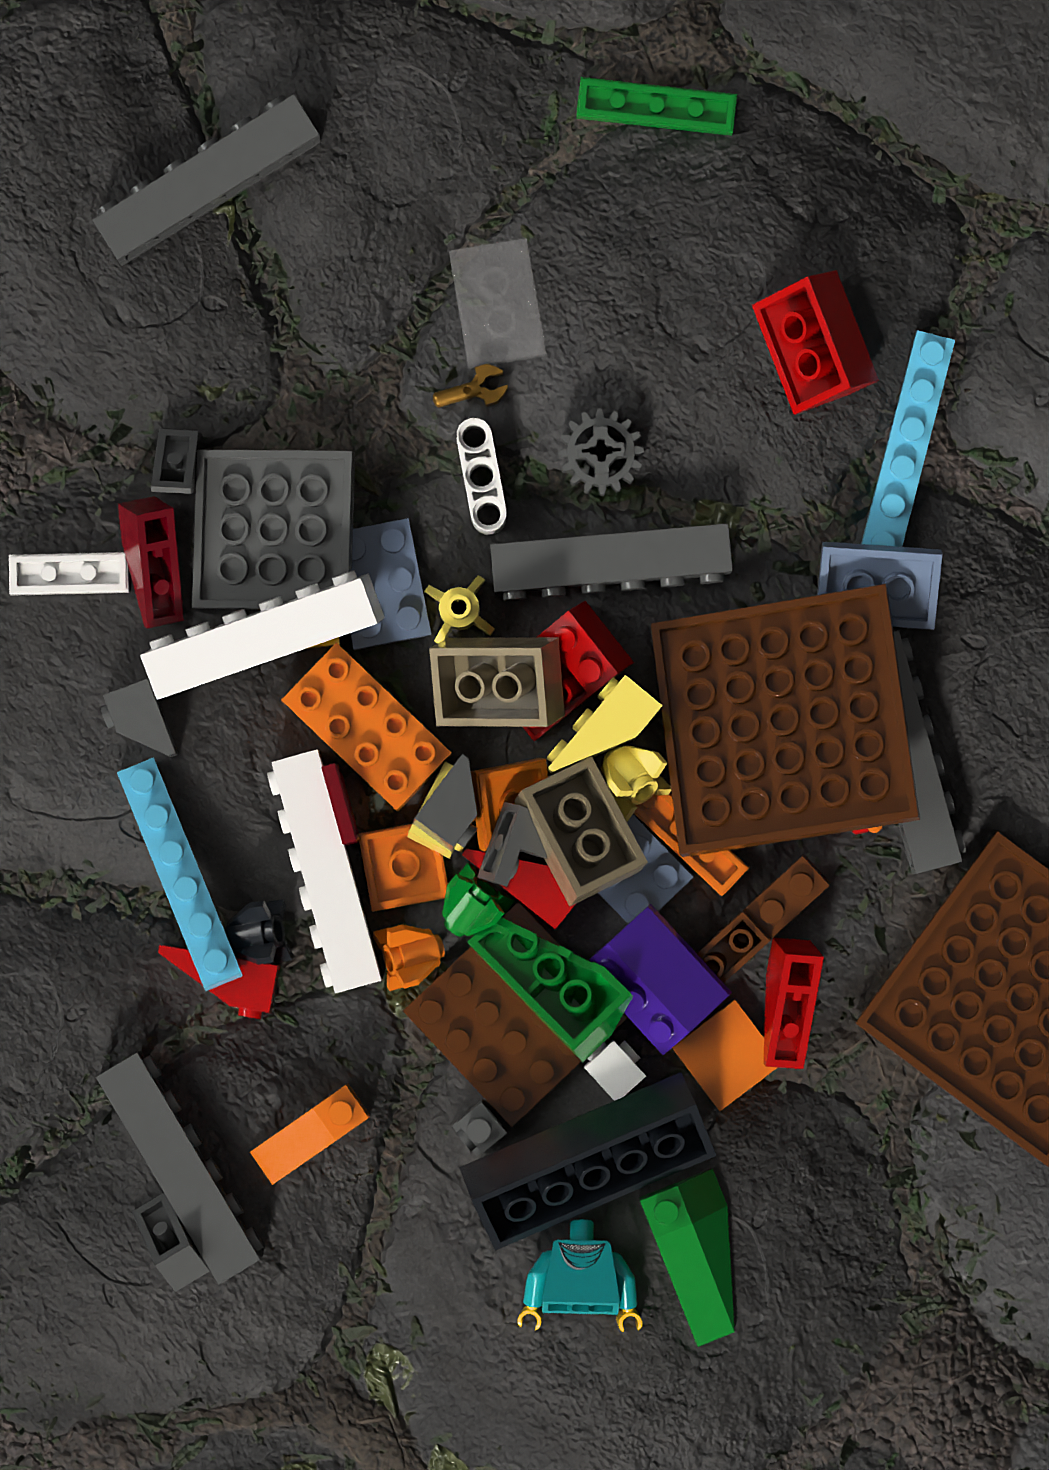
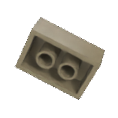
(497, 682)
(582, 831)

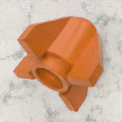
(408, 954)

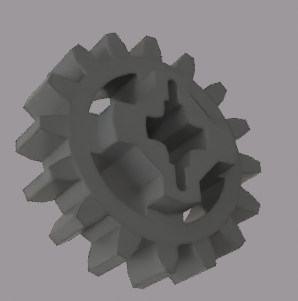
(600, 435)

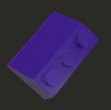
(664, 975)

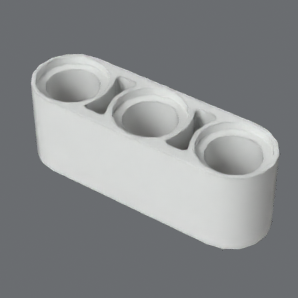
(481, 457)

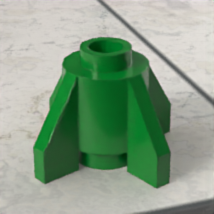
(473, 903)

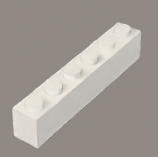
(262, 636)
(326, 871)

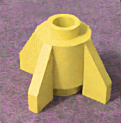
(462, 621)
(634, 776)

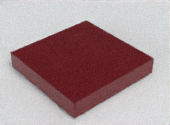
(341, 804)

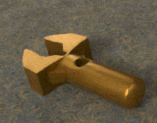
(473, 389)

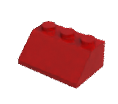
(815, 341)

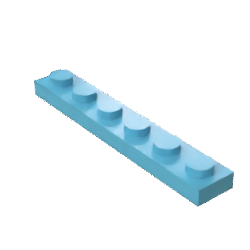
(908, 440)
(179, 874)

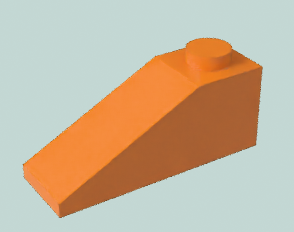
(310, 1133)

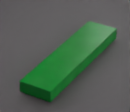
(656, 106)

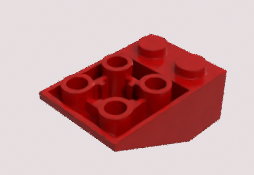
(587, 658)

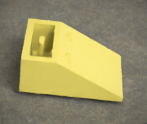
(616, 722)

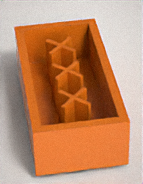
(367, 727)

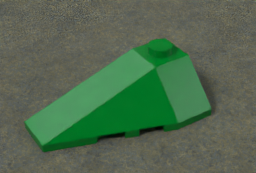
(567, 992)
(694, 1242)

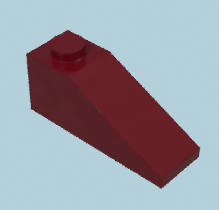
(152, 559)

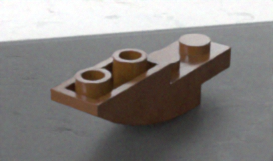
(763, 918)

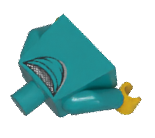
(581, 1279)

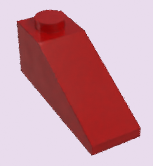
(534, 888)
(250, 993)
(790, 1001)

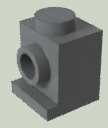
(479, 1128)

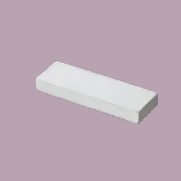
(68, 573)

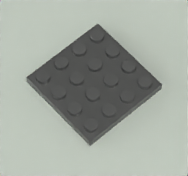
(270, 524)

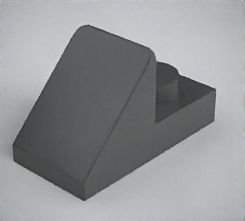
(175, 461)
(512, 834)

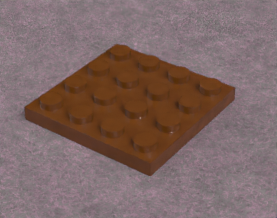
(493, 1032)

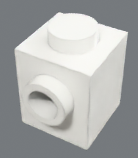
(615, 1068)

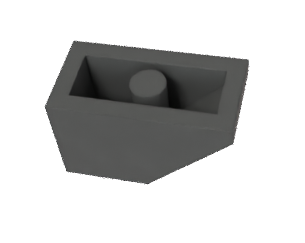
(139, 717)
(451, 808)
(169, 1243)

